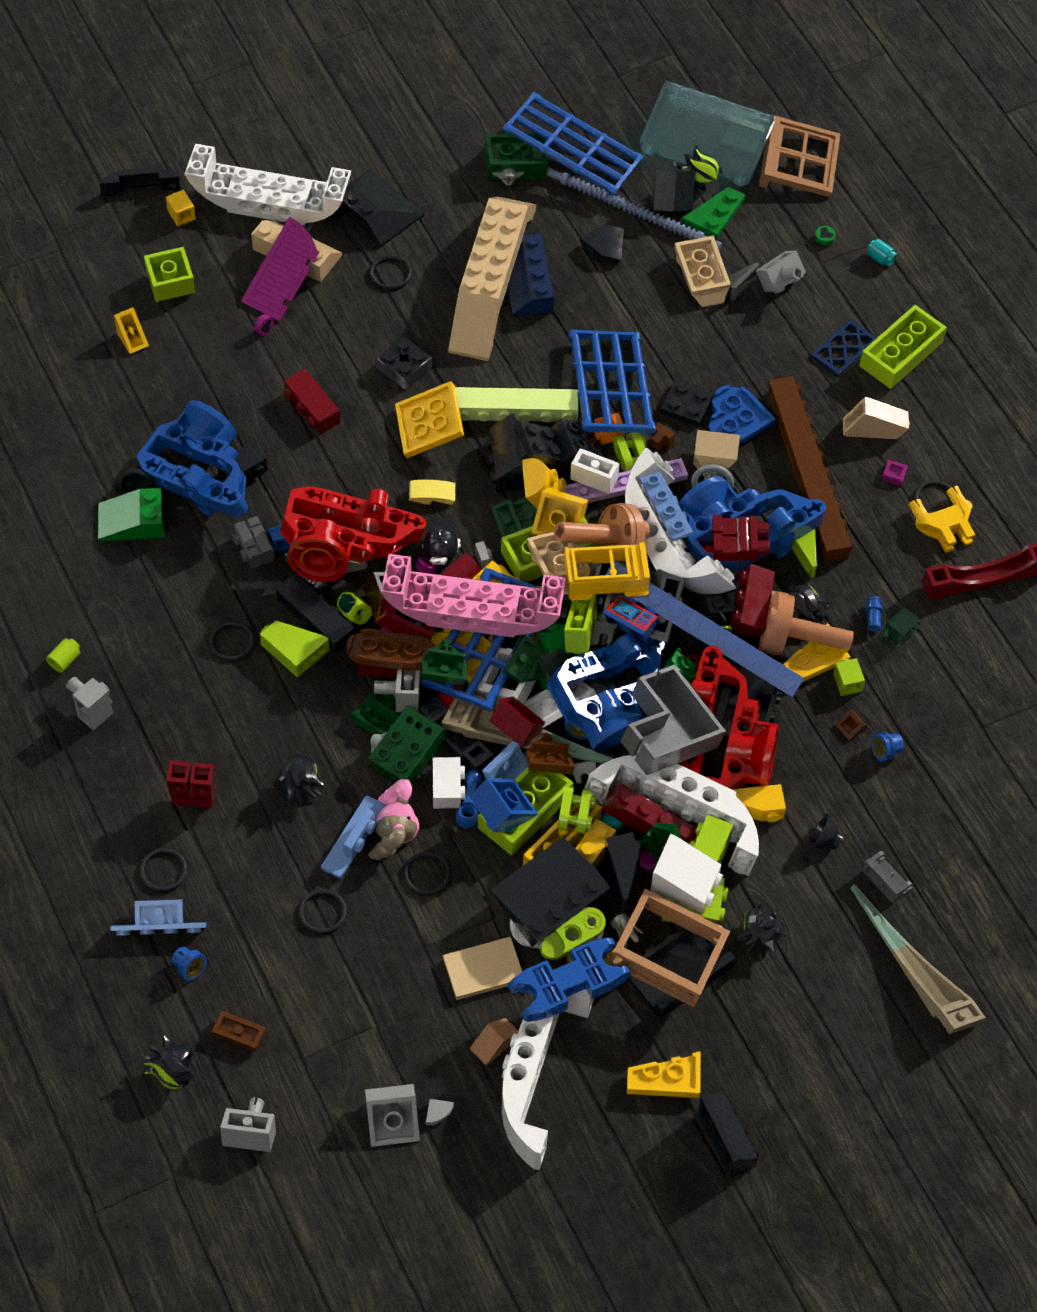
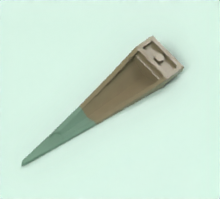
(476, 724)
(938, 993)

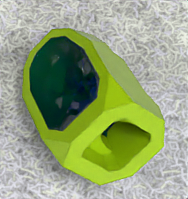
(354, 608)

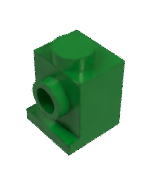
(683, 664)

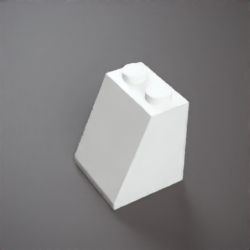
(686, 875)

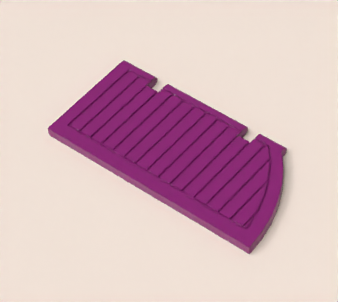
(282, 271)

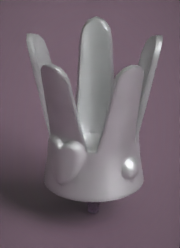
(619, 924)

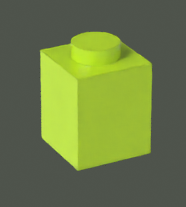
(848, 676)

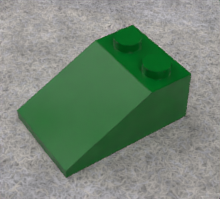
(132, 516)

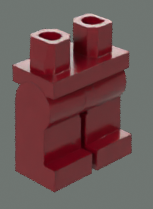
(738, 538)
(191, 788)

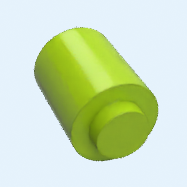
(63, 654)

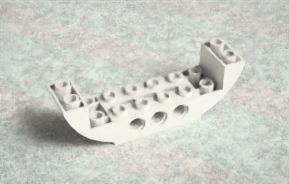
(265, 193)
(669, 556)
(685, 795)

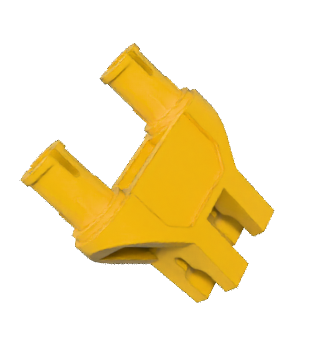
(946, 522)

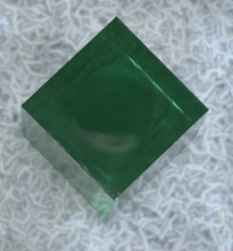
(902, 627)

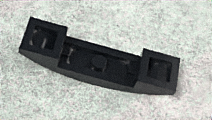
(139, 177)
(470, 751)

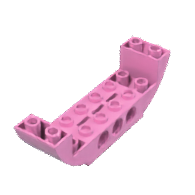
(471, 603)

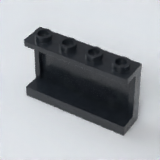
(756, 690)
(685, 956)

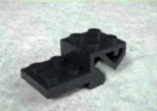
(557, 443)

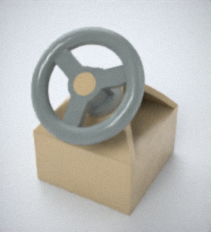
(715, 455)

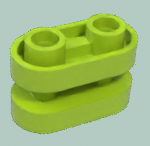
(621, 447)
(583, 820)

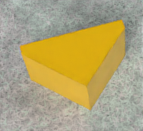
(130, 330)

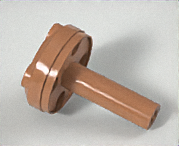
(616, 526)
(782, 624)

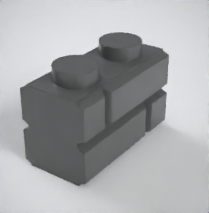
(253, 542)

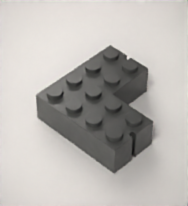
(676, 723)

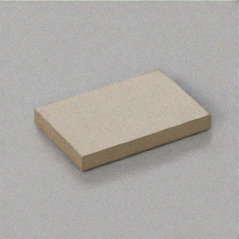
(482, 968)

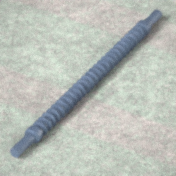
(565, 178)

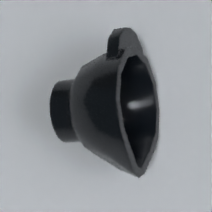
(133, 480)
(826, 834)

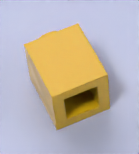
(180, 208)

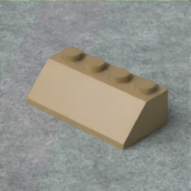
(268, 231)

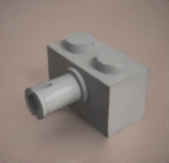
(781, 271)
(404, 688)
(91, 701)
(248, 1128)

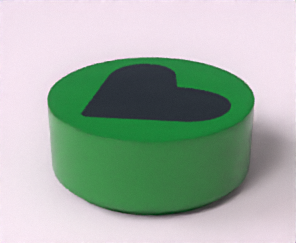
(825, 235)

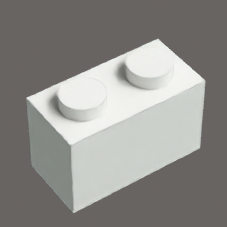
(594, 471)
(447, 783)

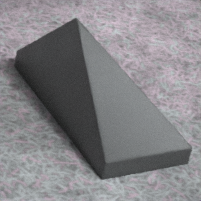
(741, 280)

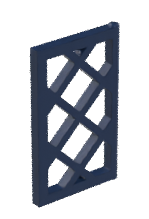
(848, 361)

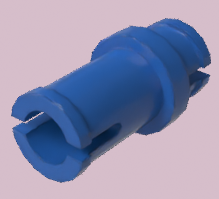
(874, 612)

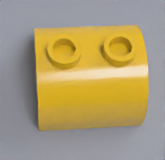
(538, 478)

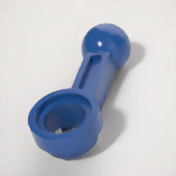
(472, 779)

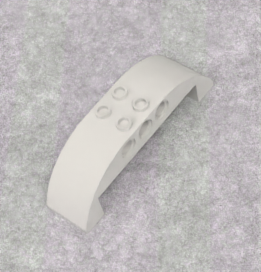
(521, 1076)

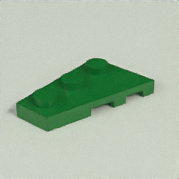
(715, 213)

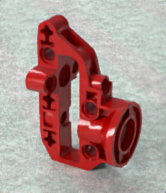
(323, 549)
(748, 750)

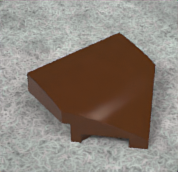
(549, 756)

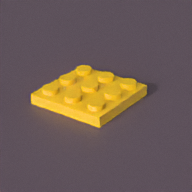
(429, 419)

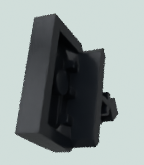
(605, 243)

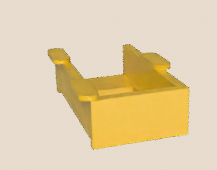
(632, 584)

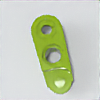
(558, 946)

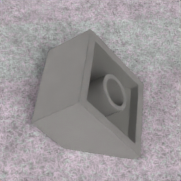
(392, 1115)

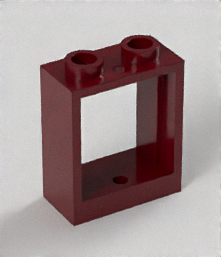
(388, 619)

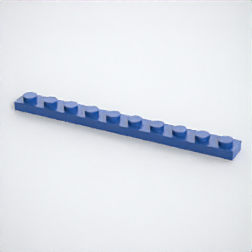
(715, 635)

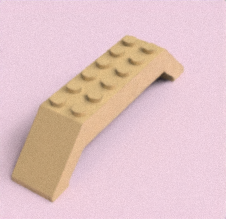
(488, 276)

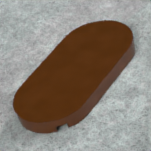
(388, 649)

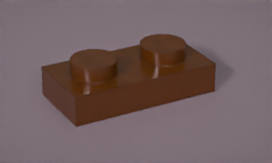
(238, 1031)

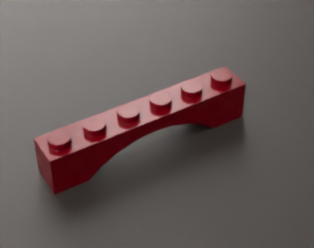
(951, 580)

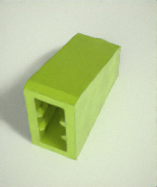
(293, 646)

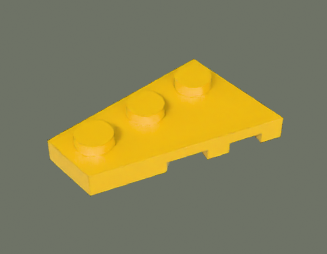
(815, 659)
(670, 1078)

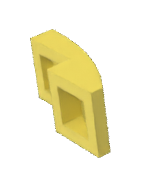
(432, 490)

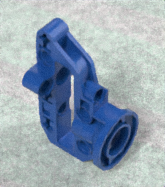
(204, 437)
(718, 498)
(610, 712)

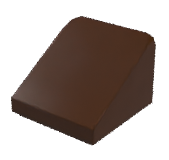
(851, 725)

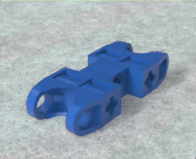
(554, 986)

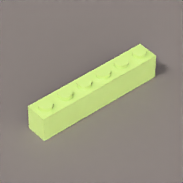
(526, 404)

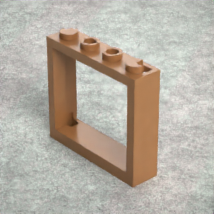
(656, 975)

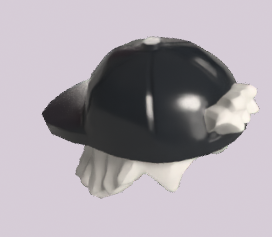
(441, 540)

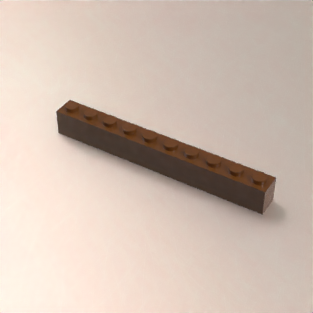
(809, 466)

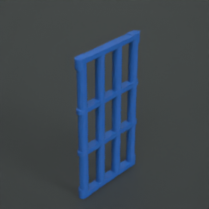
(561, 128)
(603, 394)
(487, 659)

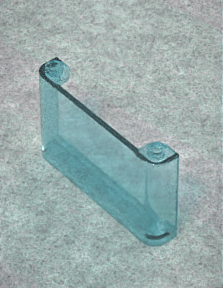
(718, 127)

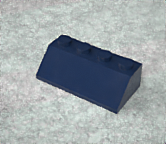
(530, 280)

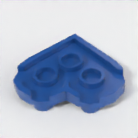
(739, 413)

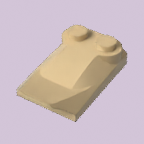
(703, 270)
(550, 556)

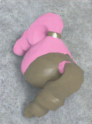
(396, 821)

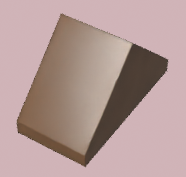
(493, 1040)

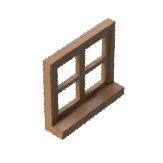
(774, 150)

